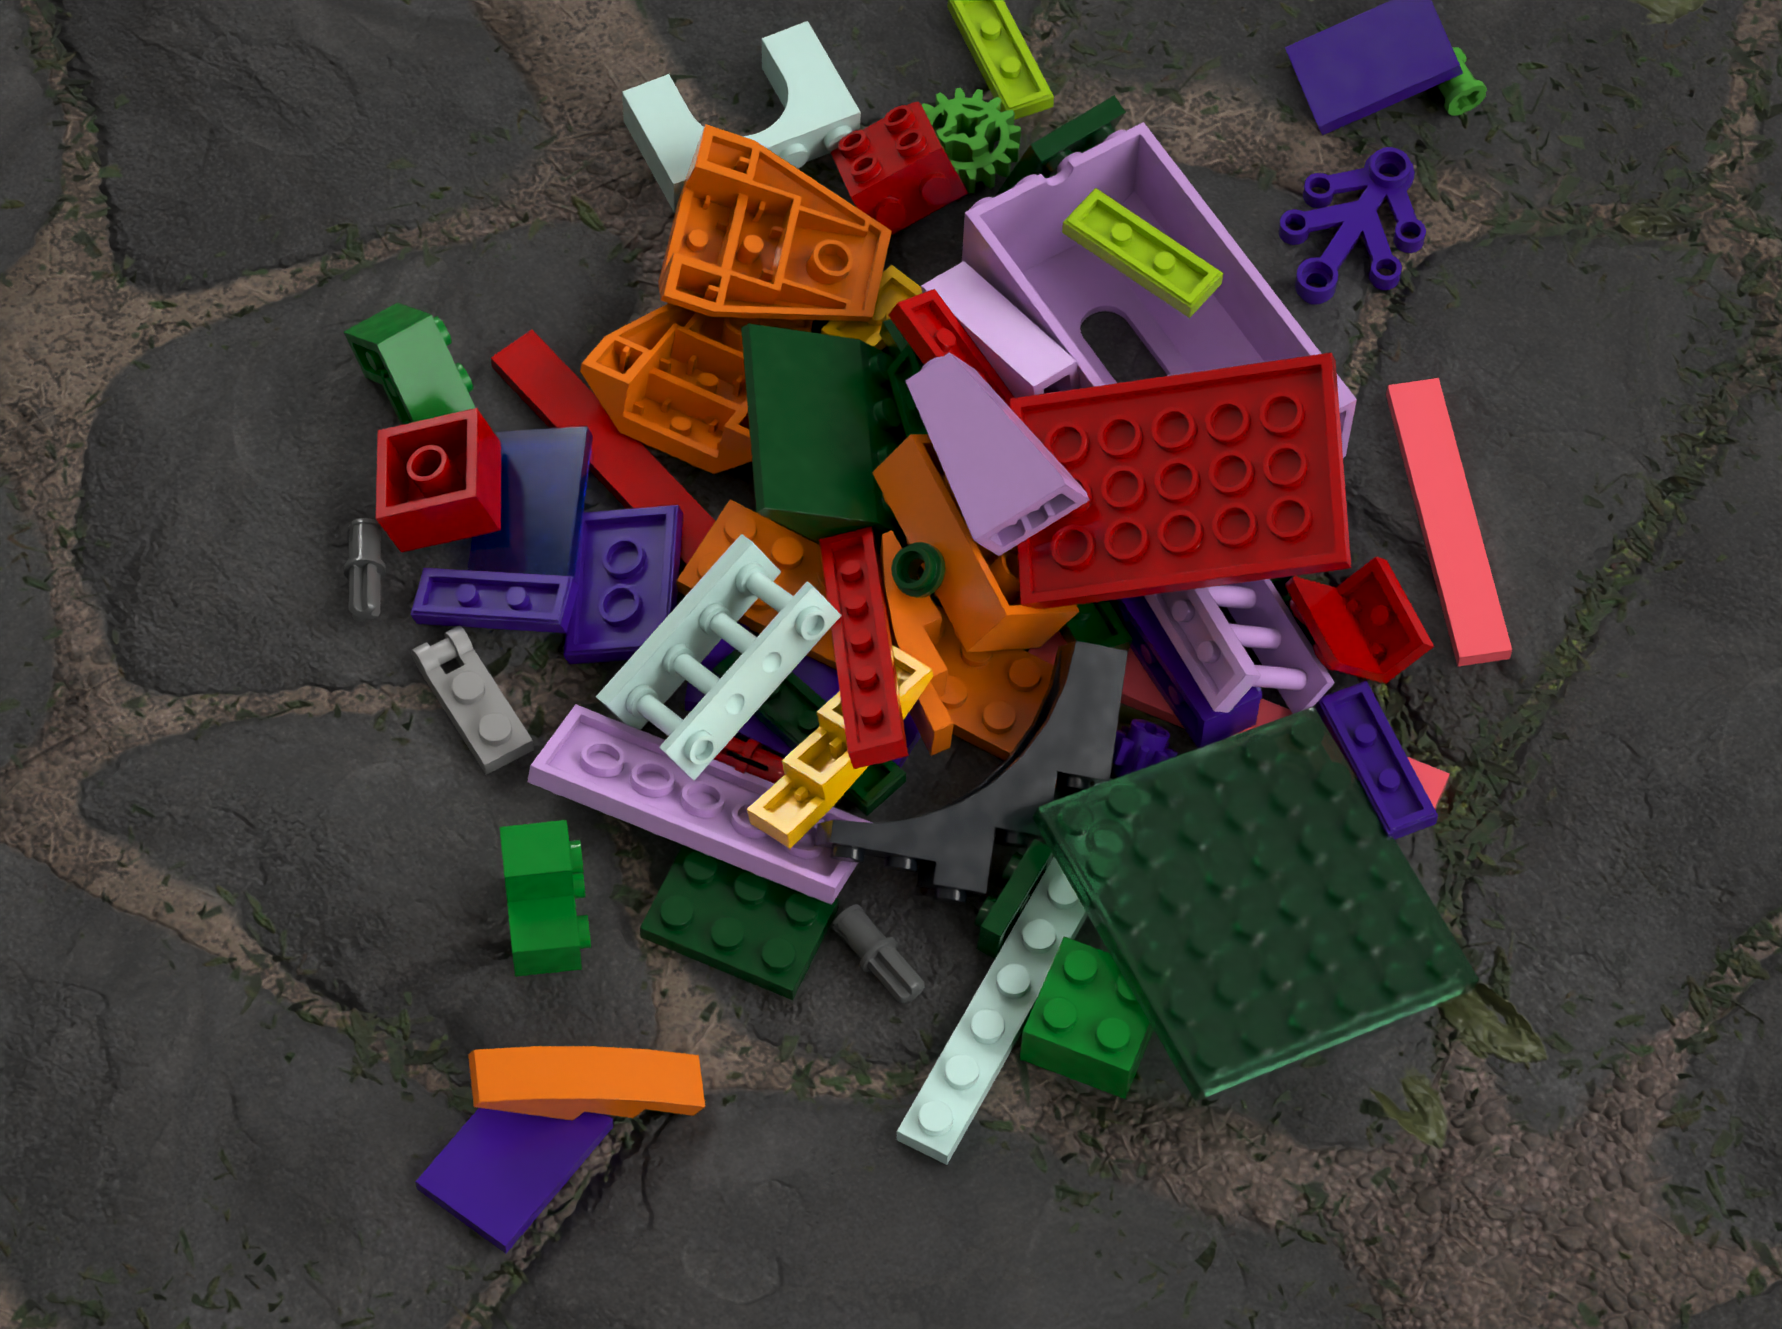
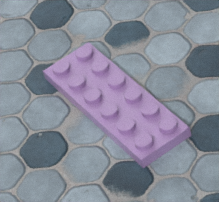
(635, 781)

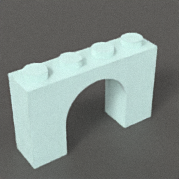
(805, 80)

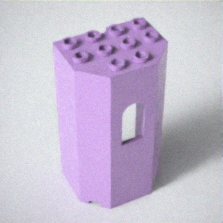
(1059, 283)

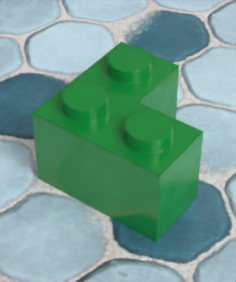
(412, 362)
(541, 888)

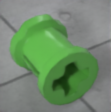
(1463, 91)

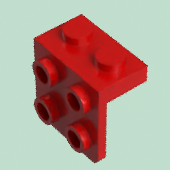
(898, 168)
(1362, 623)

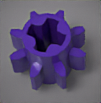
(1140, 747)

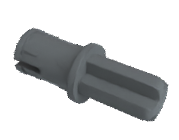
(364, 569)
(878, 954)

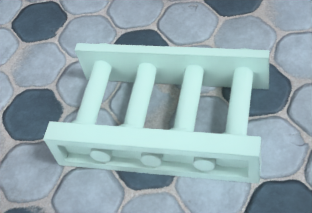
(689, 635)

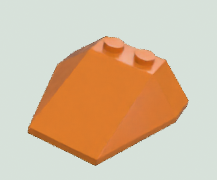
(768, 240)
(680, 384)

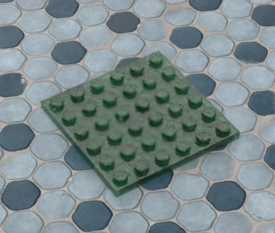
(1254, 901)

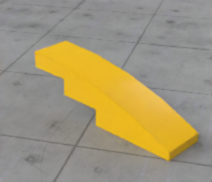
(820, 765)

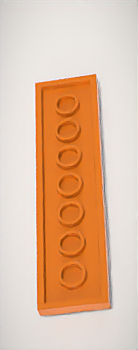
(986, 692)

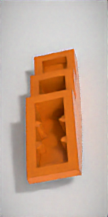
(915, 630)
(581, 1079)

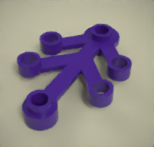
(1355, 220)

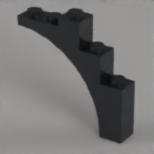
(1066, 742)

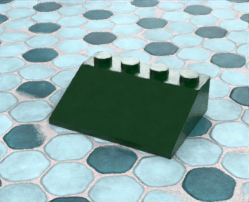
(819, 430)

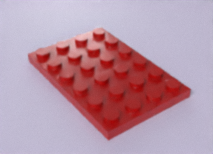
(1191, 482)

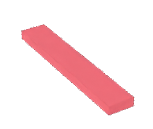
(1448, 522)

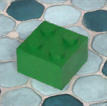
(1087, 1021)

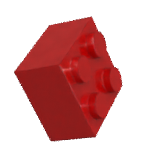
(438, 480)

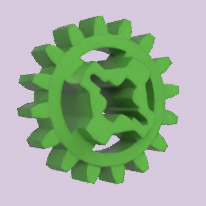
(969, 135)

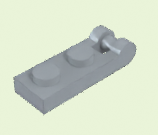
(473, 701)

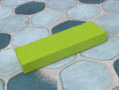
(1002, 55)
(1142, 252)

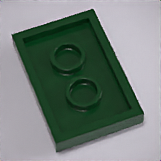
(1075, 136)
(738, 922)

